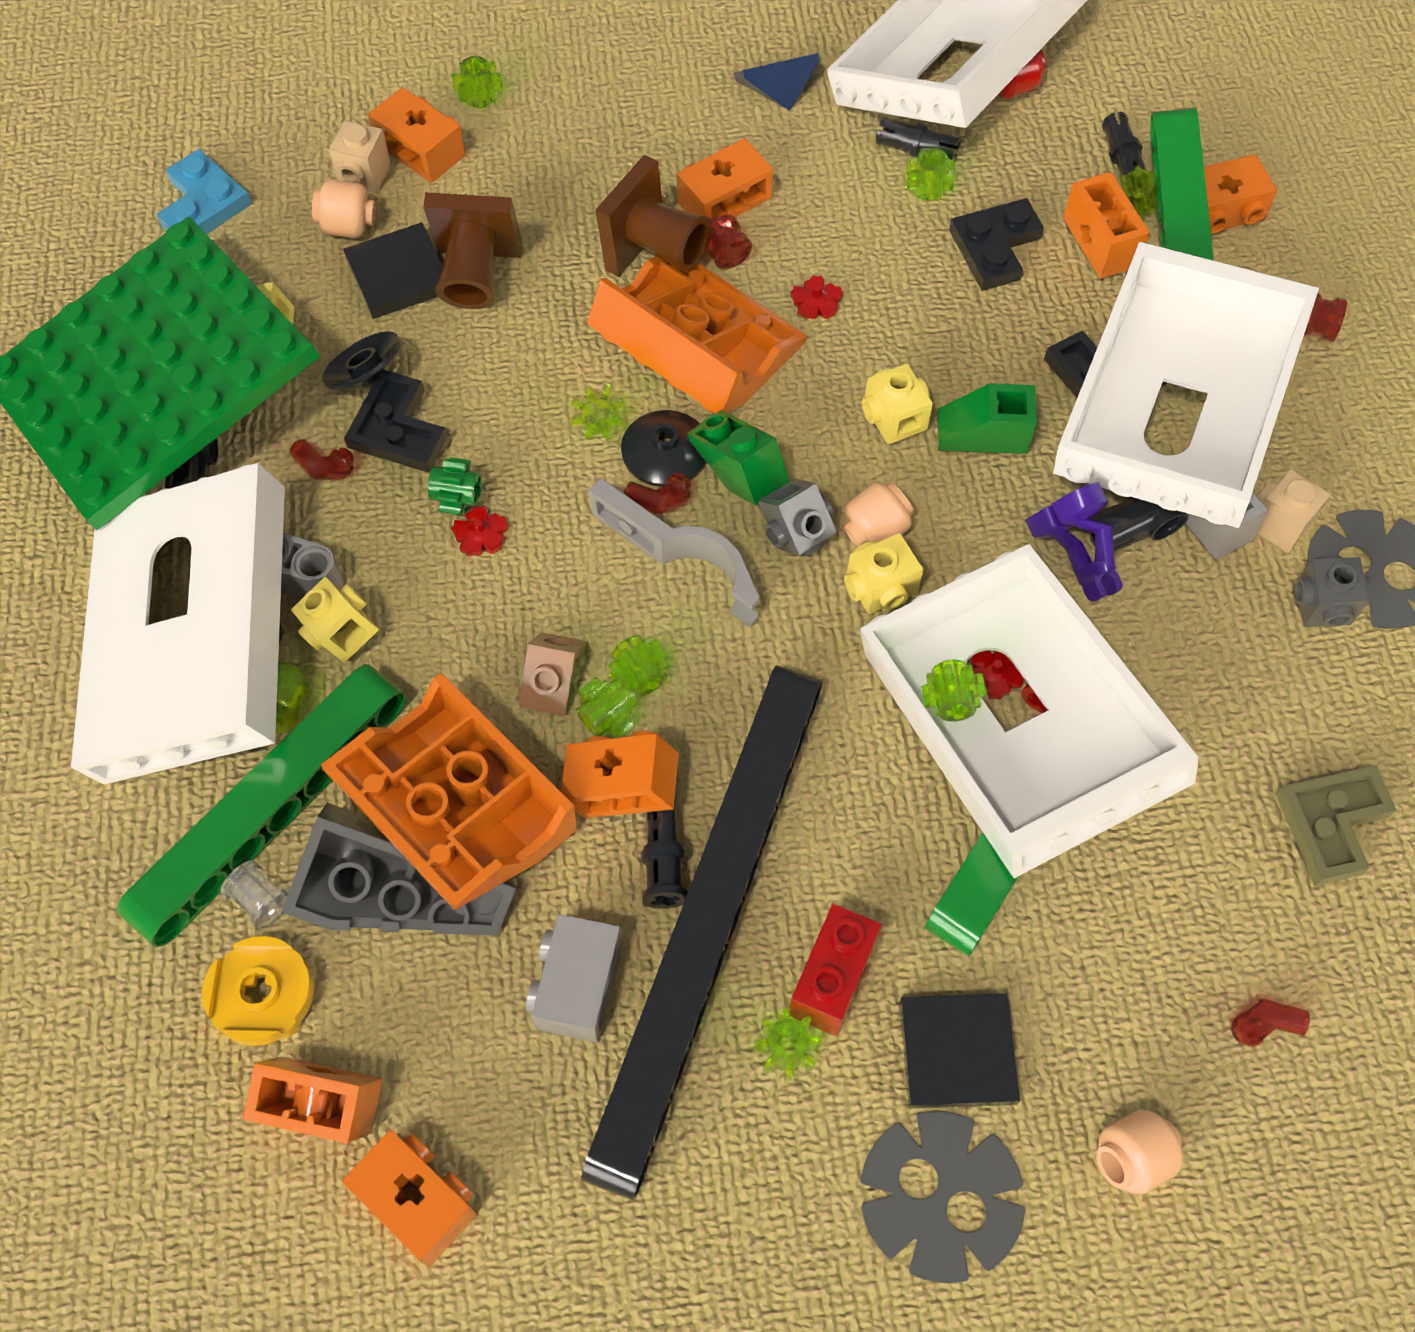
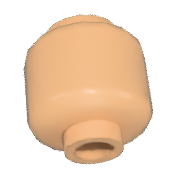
(343, 209)
(877, 513)
(1140, 1152)

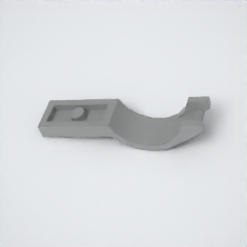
(670, 543)

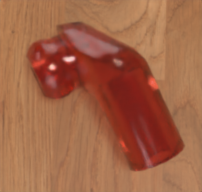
(332, 467)
(664, 499)
(1264, 1017)

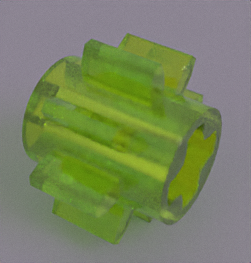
(477, 81)
(930, 174)
(1140, 190)
(590, 421)
(639, 664)
(953, 690)
(606, 707)
(799, 1036)

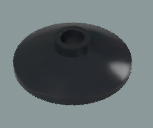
(362, 361)
(656, 460)

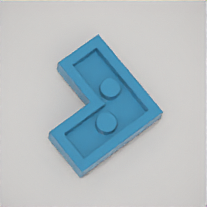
(209, 194)

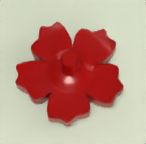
(816, 298)
(480, 532)
(997, 672)

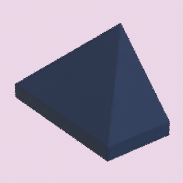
(780, 80)

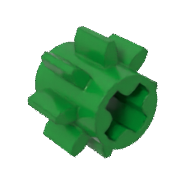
(454, 486)

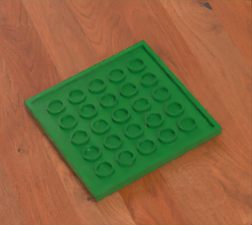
(147, 370)

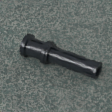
(663, 861)

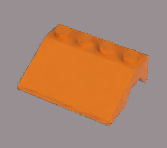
(695, 332)
(453, 795)

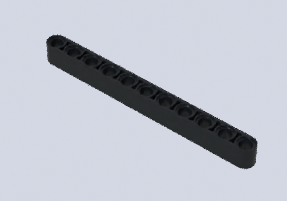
(701, 937)

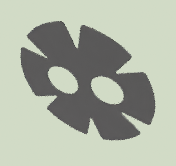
(1366, 531)
(900, 1219)

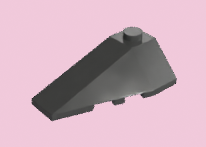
(363, 881)

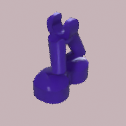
(1075, 509)

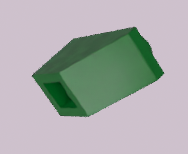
(989, 420)
(740, 456)

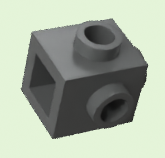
(798, 517)
(1332, 591)

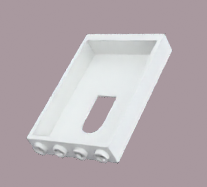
(887, 60)
(1203, 331)
(195, 680)
(1064, 773)

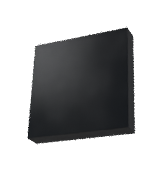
(395, 269)
(958, 1051)

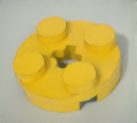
(279, 1012)

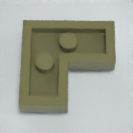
(1323, 818)

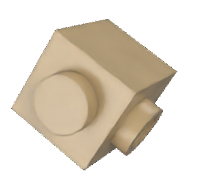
(360, 155)
(1291, 509)

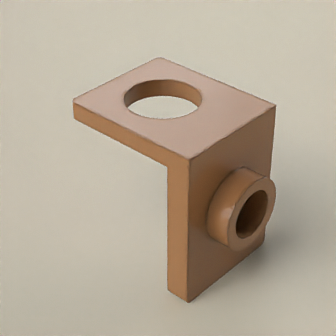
(549, 673)

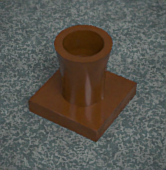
(637, 219)
(471, 234)

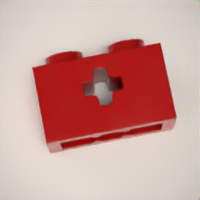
(834, 969)

